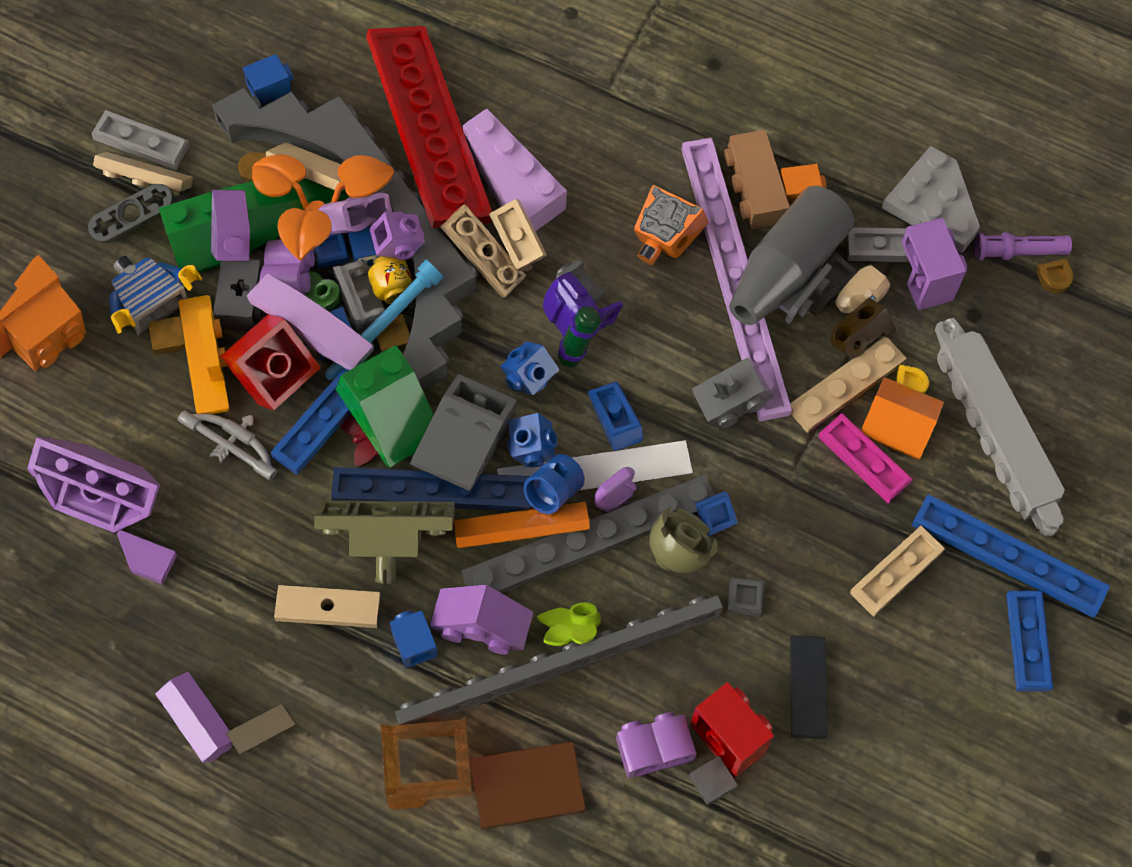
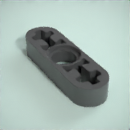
(107, 214)

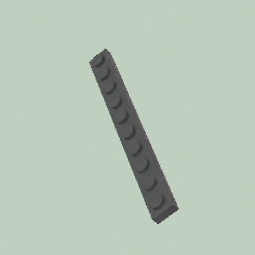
(547, 666)

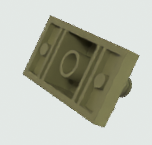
(384, 528)

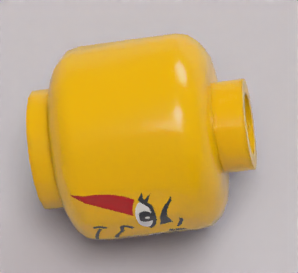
(389, 278)

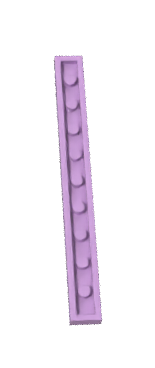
(730, 262)

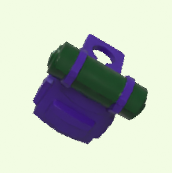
(576, 317)

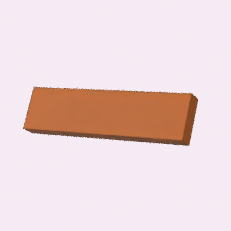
(520, 525)

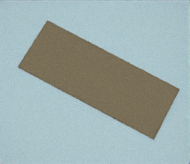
(260, 728)

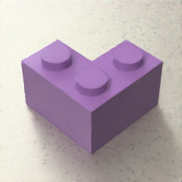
(934, 263)
(481, 616)

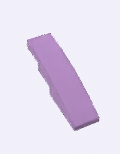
(311, 322)

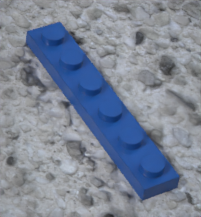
(1011, 556)

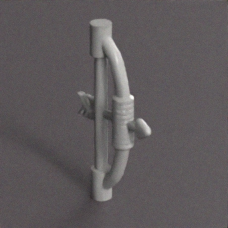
(263, 466)

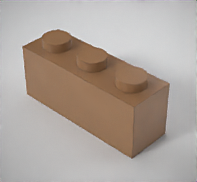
(756, 179)

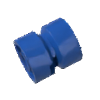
(554, 484)

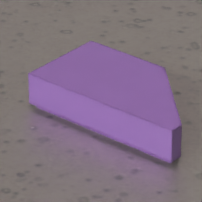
(146, 558)

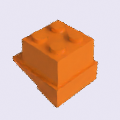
(39, 317)

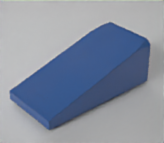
(616, 416)

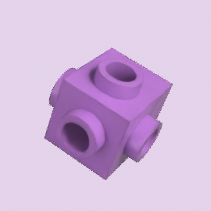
(397, 235)

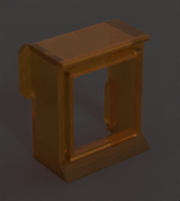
(415, 795)

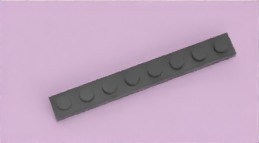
(570, 548)

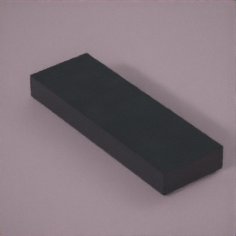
(808, 687)

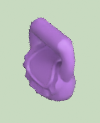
(615, 490)

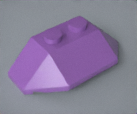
(92, 483)

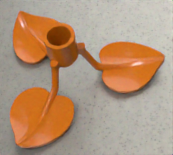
(310, 227)

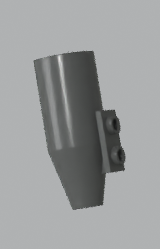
(789, 259)

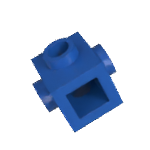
(529, 368)
(531, 440)

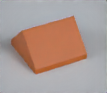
(902, 418)

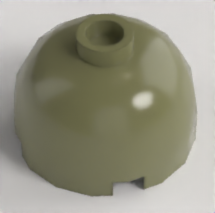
(681, 542)

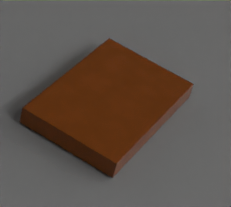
(527, 785)

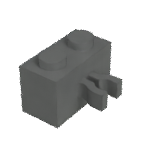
(732, 394)

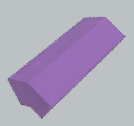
(195, 717)

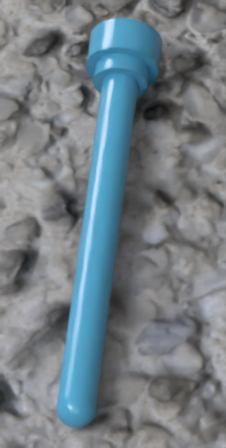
(426, 277)

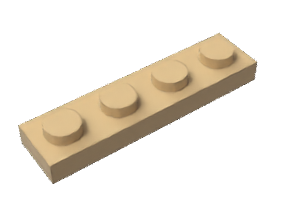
(846, 384)

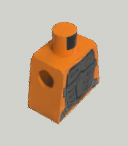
(667, 225)

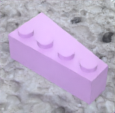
(513, 170)

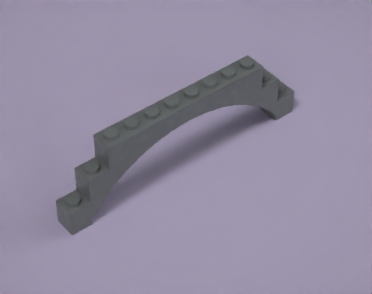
(337, 135)

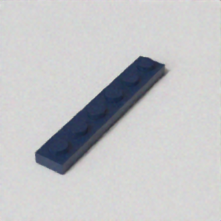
(488, 492)

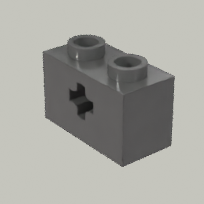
(231, 300)

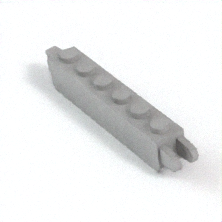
(1001, 425)

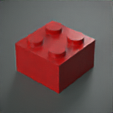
(271, 362)
(732, 729)

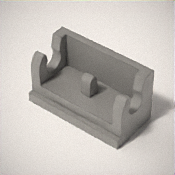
(358, 294)

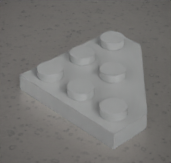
(932, 192)

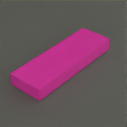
(865, 458)

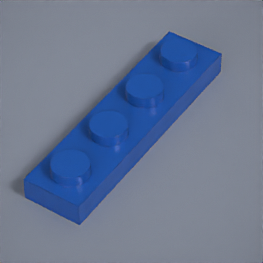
(312, 429)

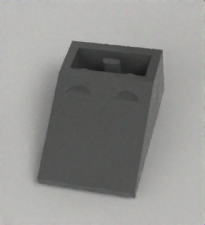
(464, 432)

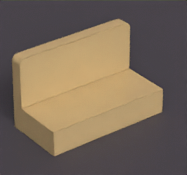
(518, 235)

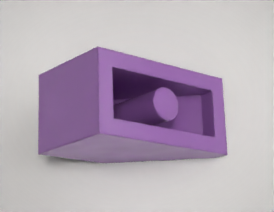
(229, 226)

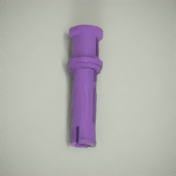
(1008, 245)

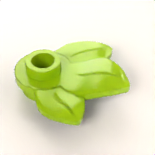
(571, 624)

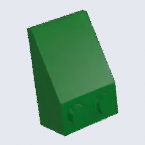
(387, 404)

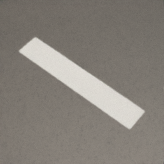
(647, 462)

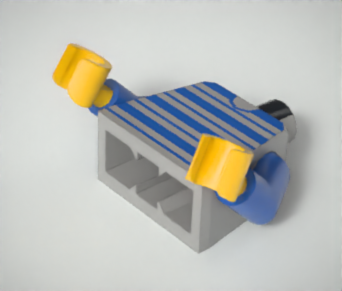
(147, 291)

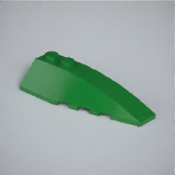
(191, 219)

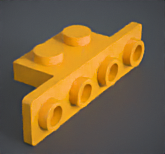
(203, 354)

